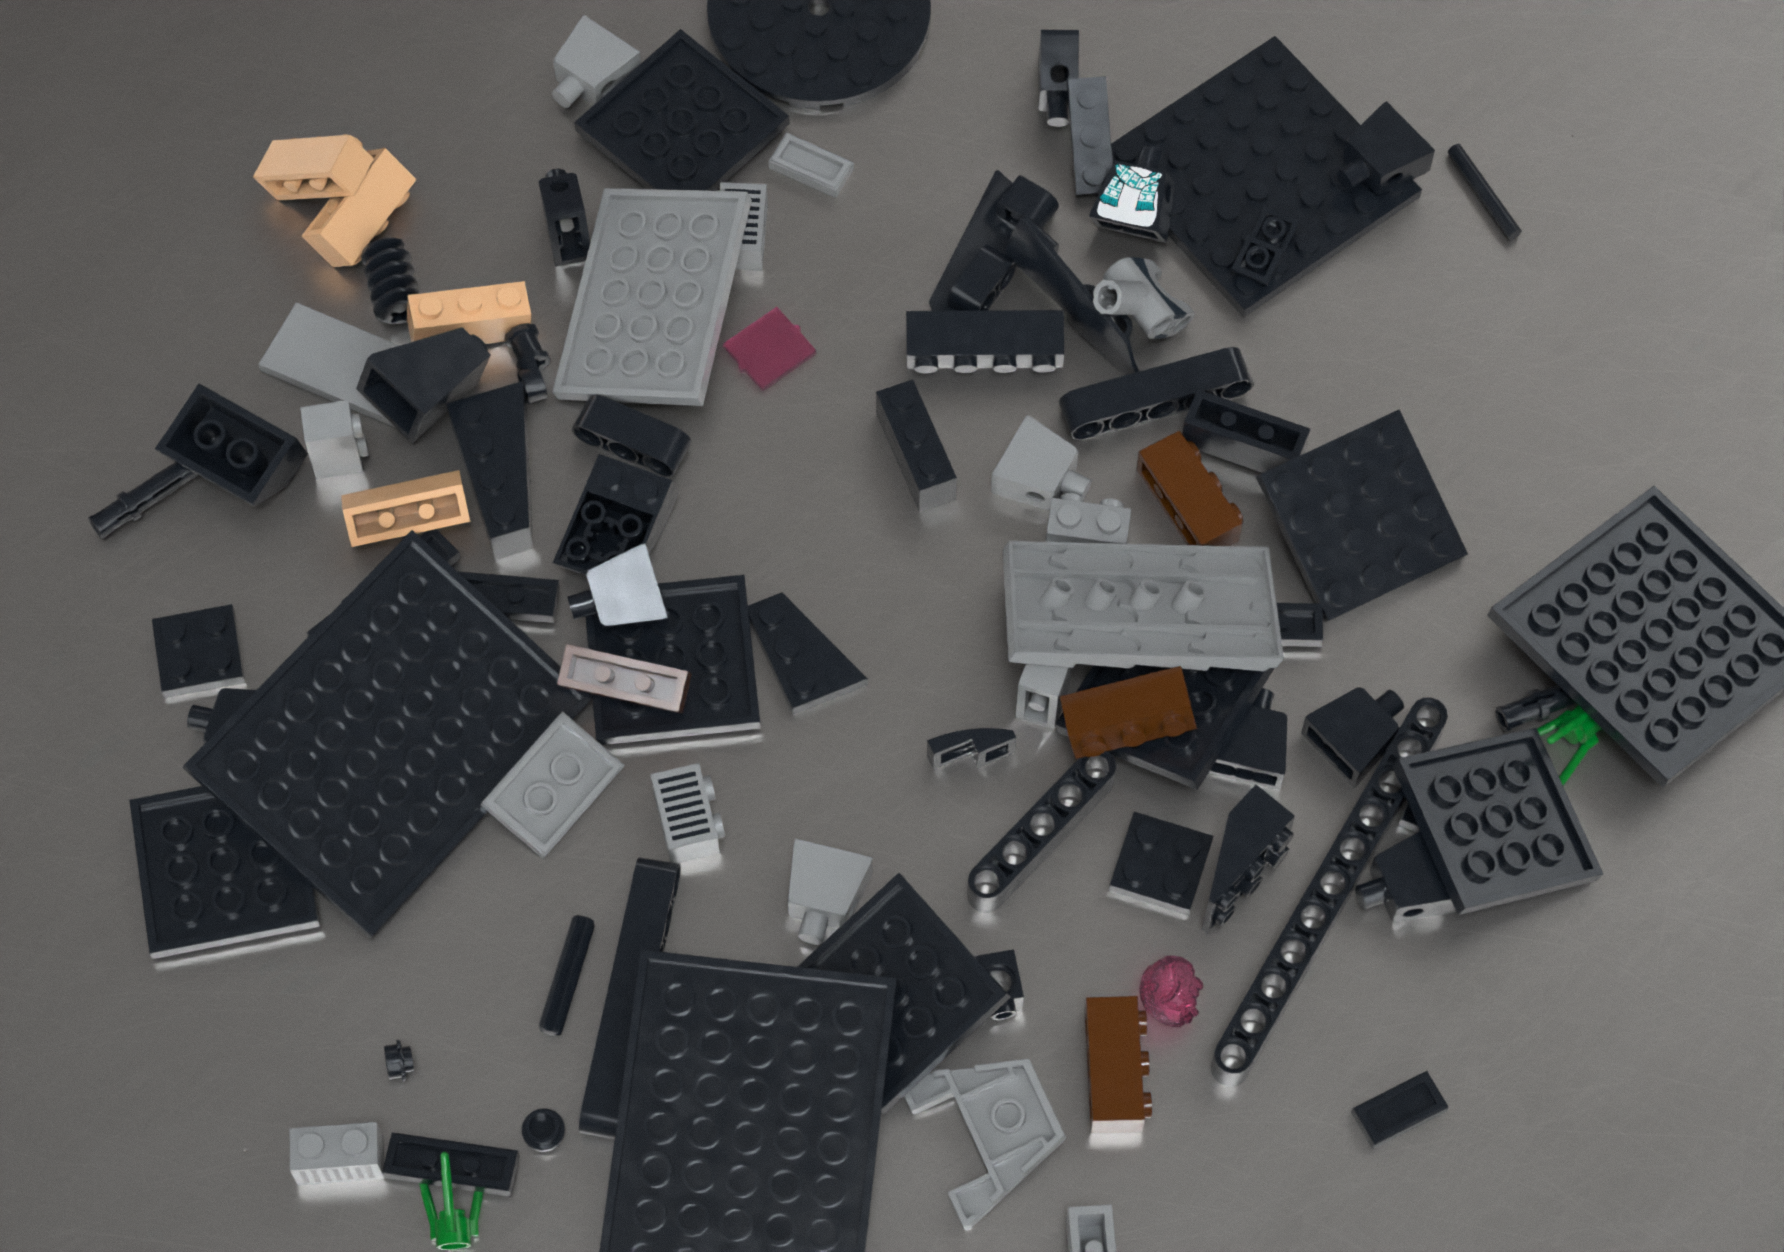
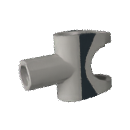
(1134, 290)

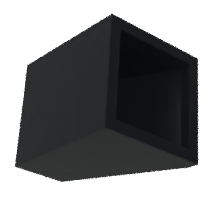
(420, 377)

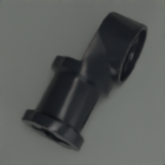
(530, 360)

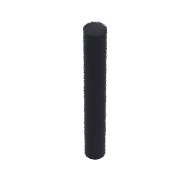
(1484, 191)

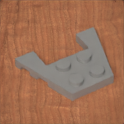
(1007, 1121)

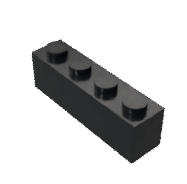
(985, 340)

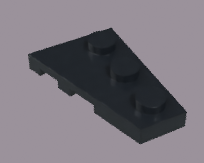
(801, 656)

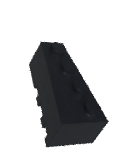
(496, 457)

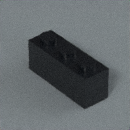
(1242, 433)
(916, 445)

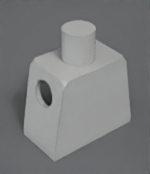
(591, 63)
(1038, 467)
(825, 887)

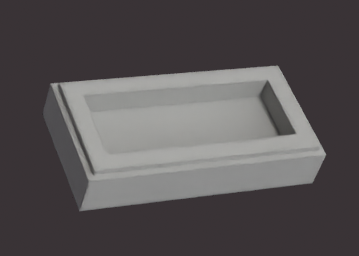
(811, 165)

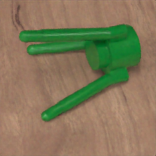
(1575, 727)
(452, 1228)

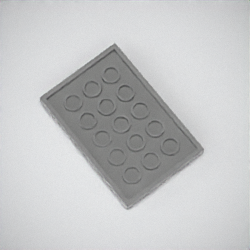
(653, 296)

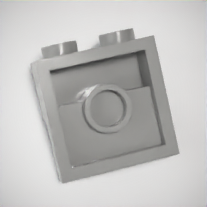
(1087, 522)

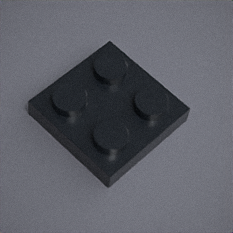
(198, 651)
(1161, 863)

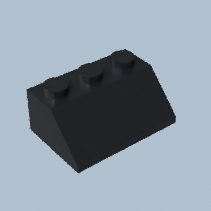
(231, 447)

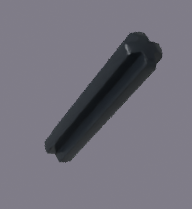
(566, 975)

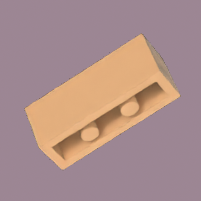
(313, 167)
(352, 221)
(480, 310)
(404, 507)

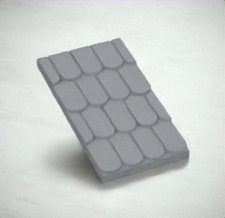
(1141, 605)

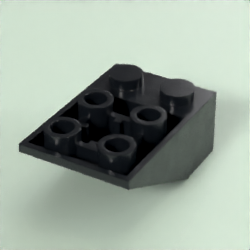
(614, 514)
(1252, 840)

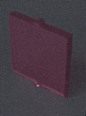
(769, 348)

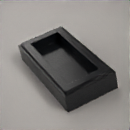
(1399, 1109)

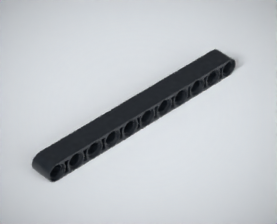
(1319, 903)

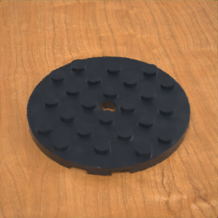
(815, 58)

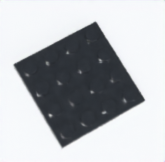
(682, 119)
(1361, 515)
(704, 636)
(1218, 704)
(1497, 820)
(211, 877)
(939, 985)

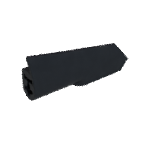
(1038, 258)
(979, 263)

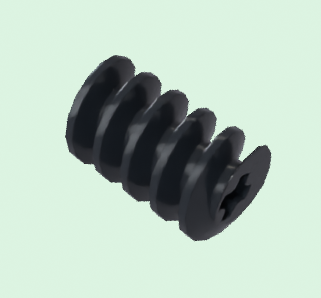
(389, 278)

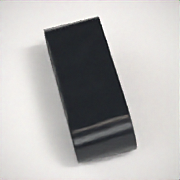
(631, 435)

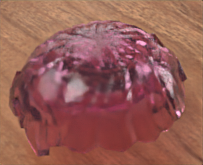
(1170, 991)

